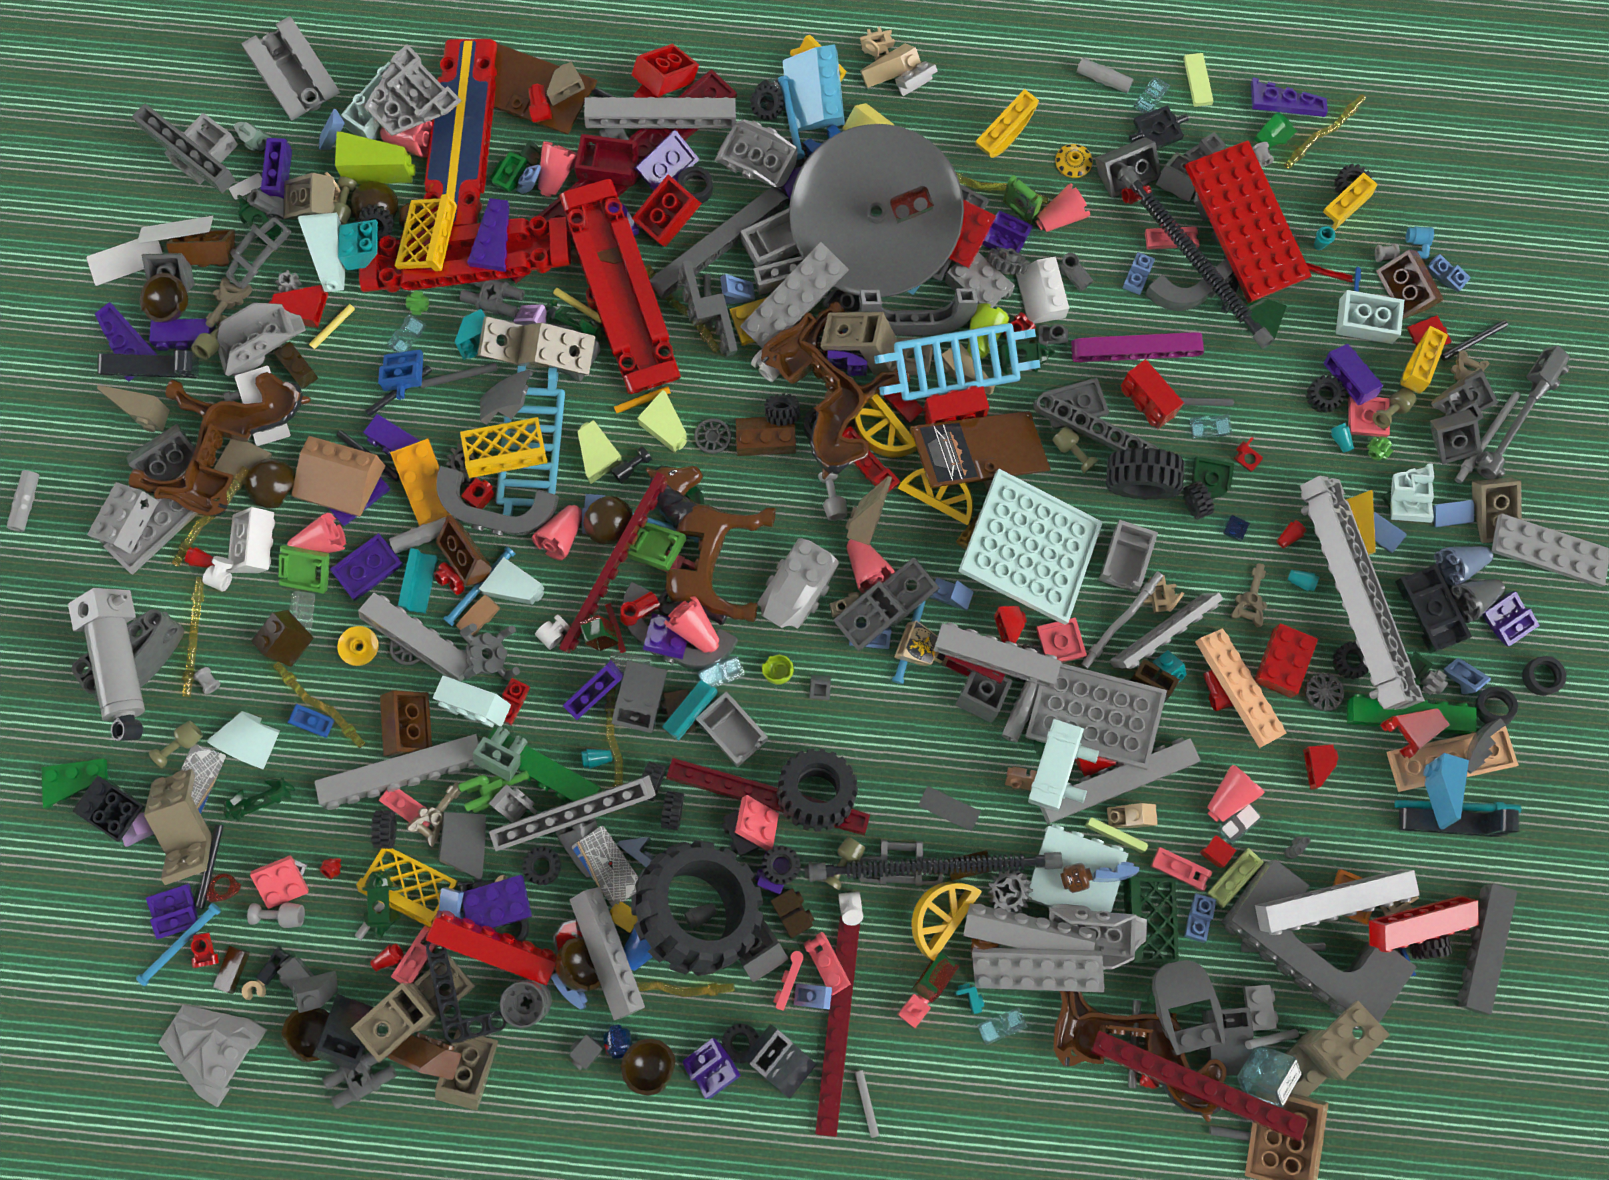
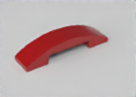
(870, 465)

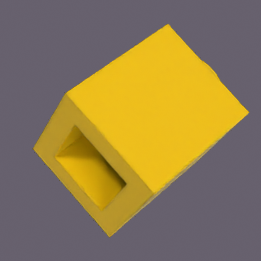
(623, 917)

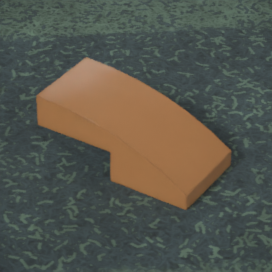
(479, 614)

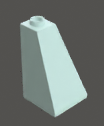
(322, 238)

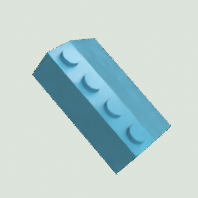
(815, 88)

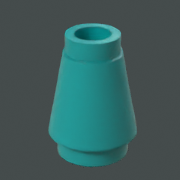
(1324, 236)
(1342, 437)
(1303, 579)
(595, 757)

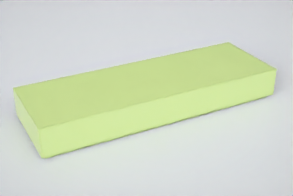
(1198, 79)
(1116, 835)
(1235, 877)

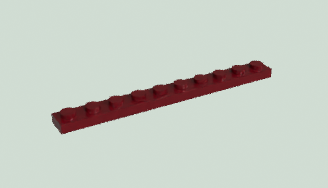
(618, 555)
(738, 787)
(837, 1035)
(1199, 1086)

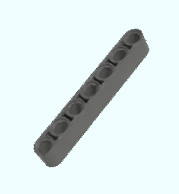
(1088, 421)

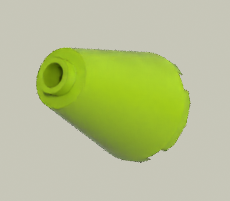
(985, 317)

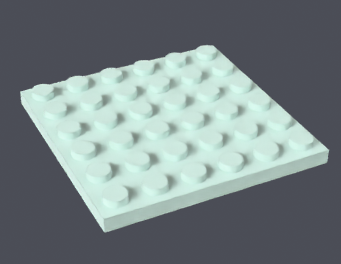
(1031, 547)

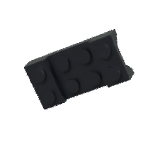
(1434, 608)

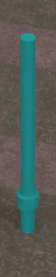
(1484, 807)

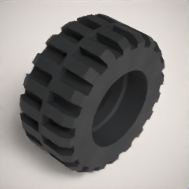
(1145, 473)
(819, 765)

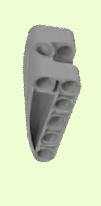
(291, 69)

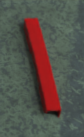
(1337, 275)
(613, 619)

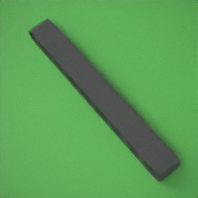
(719, 240)

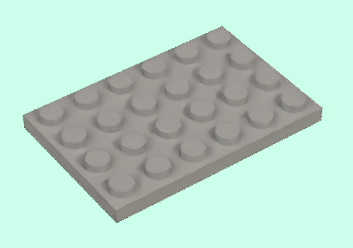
(1116, 713)

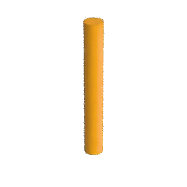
(640, 400)

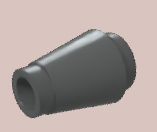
(699, 915)

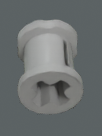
(1262, 154)
(1386, 252)
(206, 680)

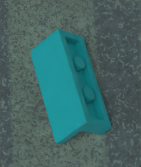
(417, 581)
(690, 709)

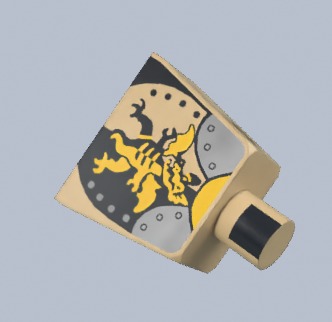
(918, 645)

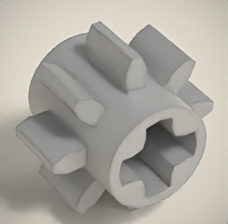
(288, 281)
(1434, 682)

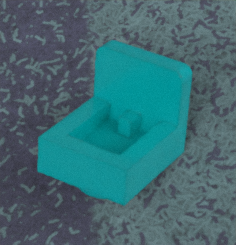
(1171, 664)
(975, 1000)

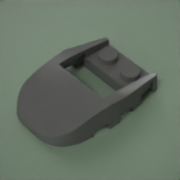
(1180, 985)

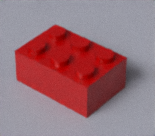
(665, 69)
(666, 211)
(1151, 394)
(956, 405)
(1285, 660)

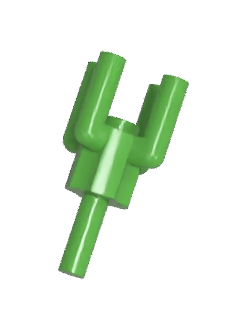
(488, 788)

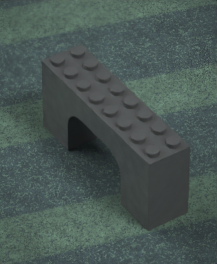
(1371, 978)

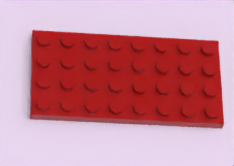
(1248, 221)

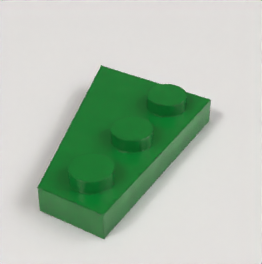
(65, 780)

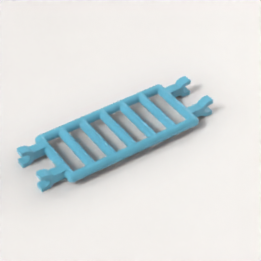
(954, 337)
(556, 429)

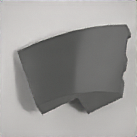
(1469, 393)
(505, 397)
(1480, 744)
(463, 842)

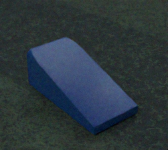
(311, 721)

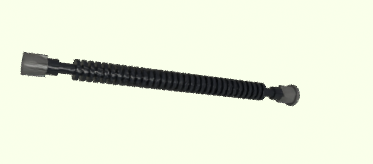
(1195, 256)
(820, 871)

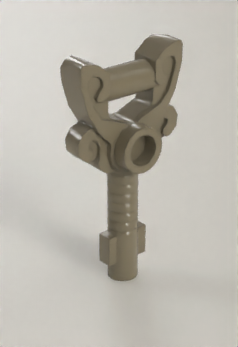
(226, 300)
(1459, 369)
(1251, 599)
(434, 816)

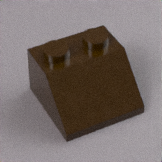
(282, 638)

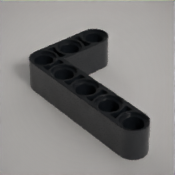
(181, 365)
(1490, 824)
(451, 1000)

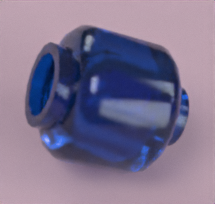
(617, 1041)

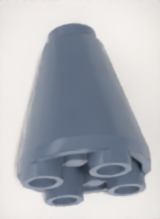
(1461, 563)

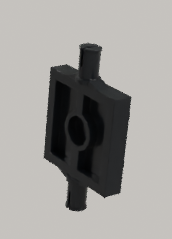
(1159, 127)

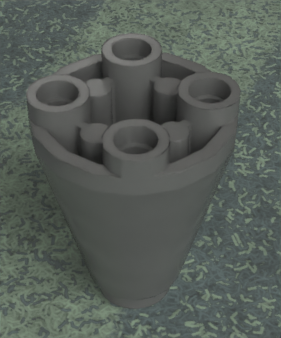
(1476, 597)
(574, 833)

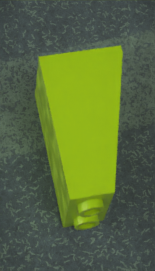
(372, 160)

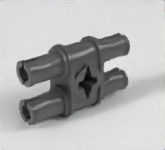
(495, 302)
(358, 1089)

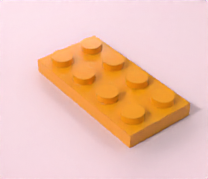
(418, 474)

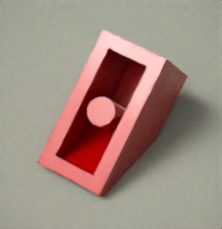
(1319, 763)

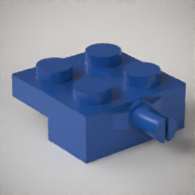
(401, 371)

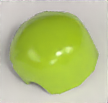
(778, 669)

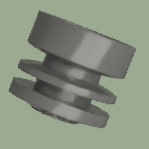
(514, 1008)

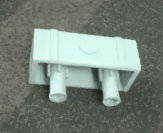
(357, 118)
(1056, 764)

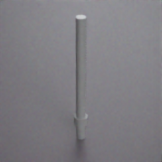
(1469, 464)

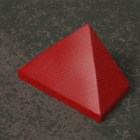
(1090, 768)

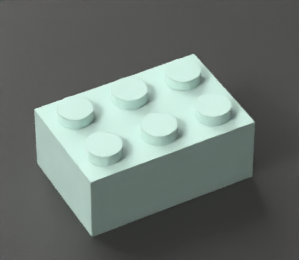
(1370, 317)
(471, 702)

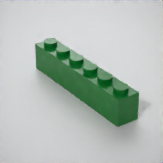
(1369, 712)
(551, 774)

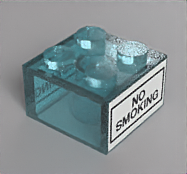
(1269, 1075)

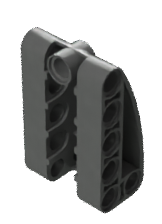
(150, 649)

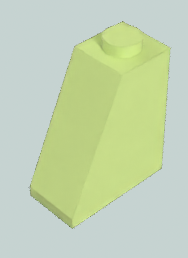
(663, 423)
(597, 451)

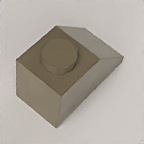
(564, 83)

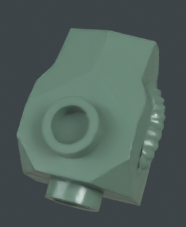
(251, 135)

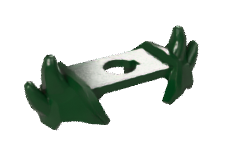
(248, 212)
(559, 312)
(1034, 351)
(239, 806)
(378, 889)

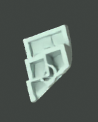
(1413, 495)
(246, 739)

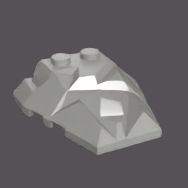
(408, 95)
(209, 1048)

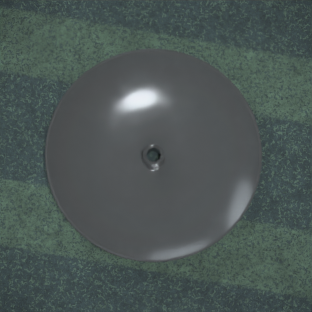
(860, 174)

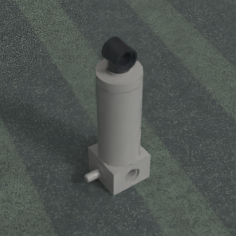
(104, 619)

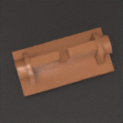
(1018, 779)

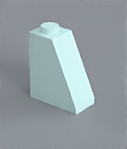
(512, 584)

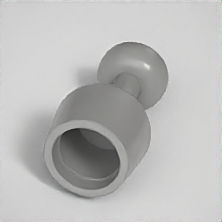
(834, 506)
(288, 916)

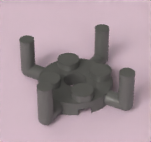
(495, 649)

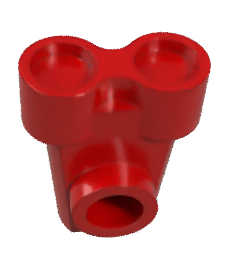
(1020, 324)
(447, 575)
(203, 955)

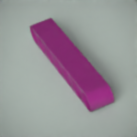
(1137, 347)

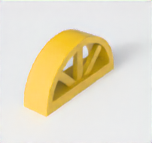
(1008, 125)
(1423, 361)
(895, 428)
(943, 506)
(951, 920)

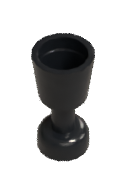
(625, 469)

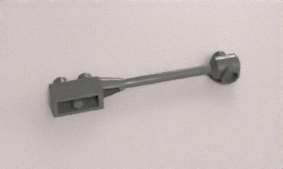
(1543, 378)

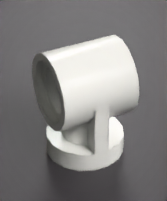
(766, 371)
(216, 575)
(550, 633)
(851, 907)

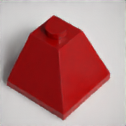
(1010, 622)

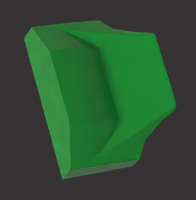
(1276, 131)
(509, 171)

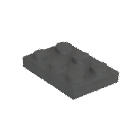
(1083, 395)

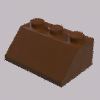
(205, 248)
(1410, 280)
(761, 437)
(462, 552)
(405, 722)
(427, 1056)

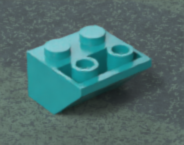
(357, 244)
(470, 334)

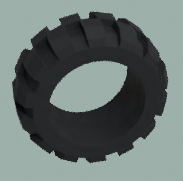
(732, 884)

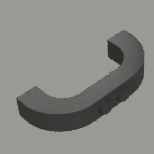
(1179, 299)
(924, 321)
(449, 494)
(692, 658)

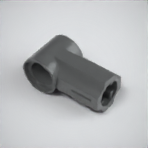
(271, 205)
(1076, 273)

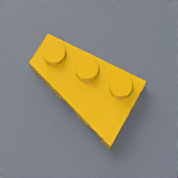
(1363, 513)

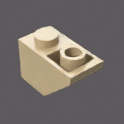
(1132, 816)

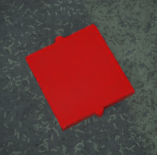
(1419, 329)

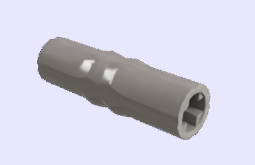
(1104, 75)
(23, 501)
(417, 536)
(1021, 712)

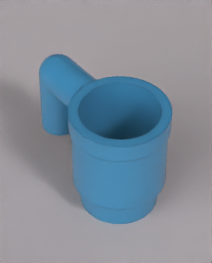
(1421, 236)

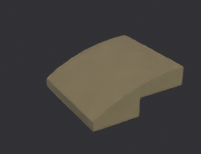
(238, 455)

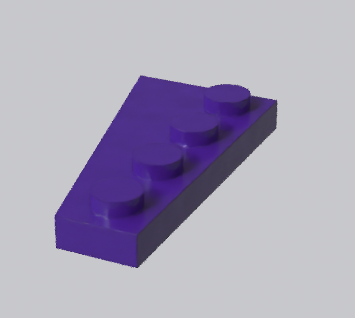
(1276, 99)
(490, 243)
(120, 334)

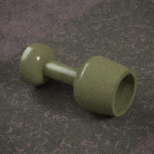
(340, 207)
(207, 344)
(1399, 402)
(1066, 441)
(185, 735)
(849, 851)

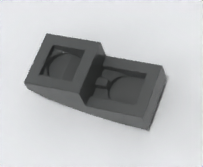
(1207, 146)

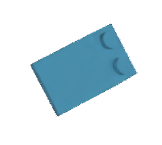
(1446, 787)

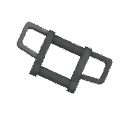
(253, 268)
(900, 846)

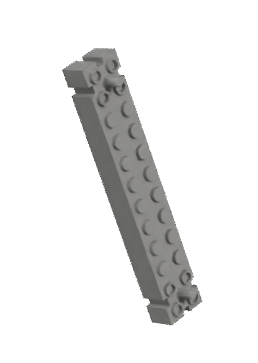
(1361, 594)

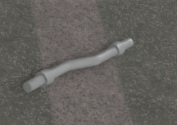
(1146, 590)

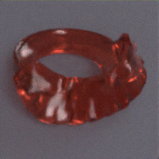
(234, 888)

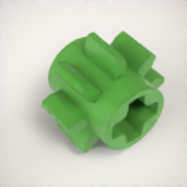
(417, 302)
(1379, 448)

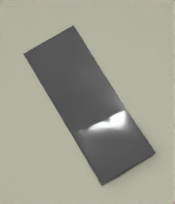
(949, 808)

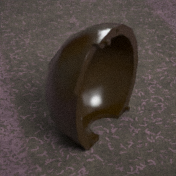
(371, 194)
(164, 298)
(269, 482)
(607, 519)
(575, 966)
(302, 1033)
(648, 1066)

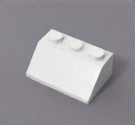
(1043, 291)
(251, 540)

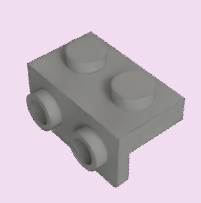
(915, 78)
(512, 803)
(1260, 1001)

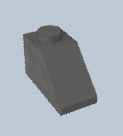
(314, 991)

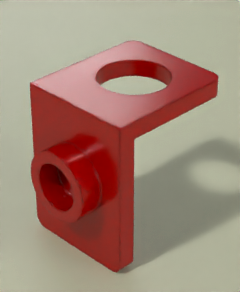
(1243, 450)

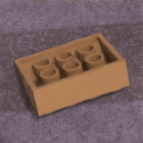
(336, 476)
(1283, 1158)

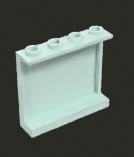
(1048, 885)

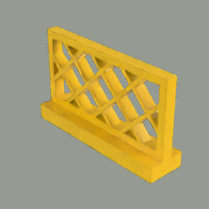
(439, 233)
(505, 459)
(401, 903)

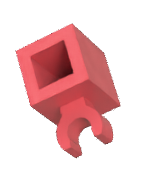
(914, 1010)

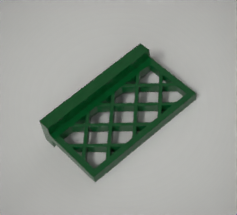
(1133, 905)

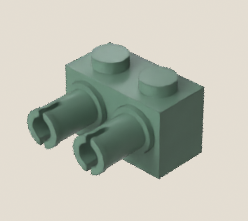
(498, 759)

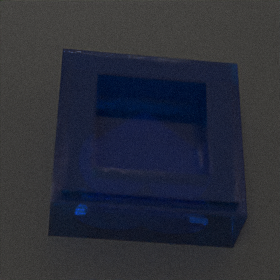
(1236, 528)

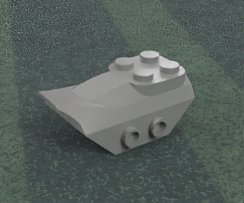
(758, 153)
(254, 333)
(798, 584)
(1116, 933)

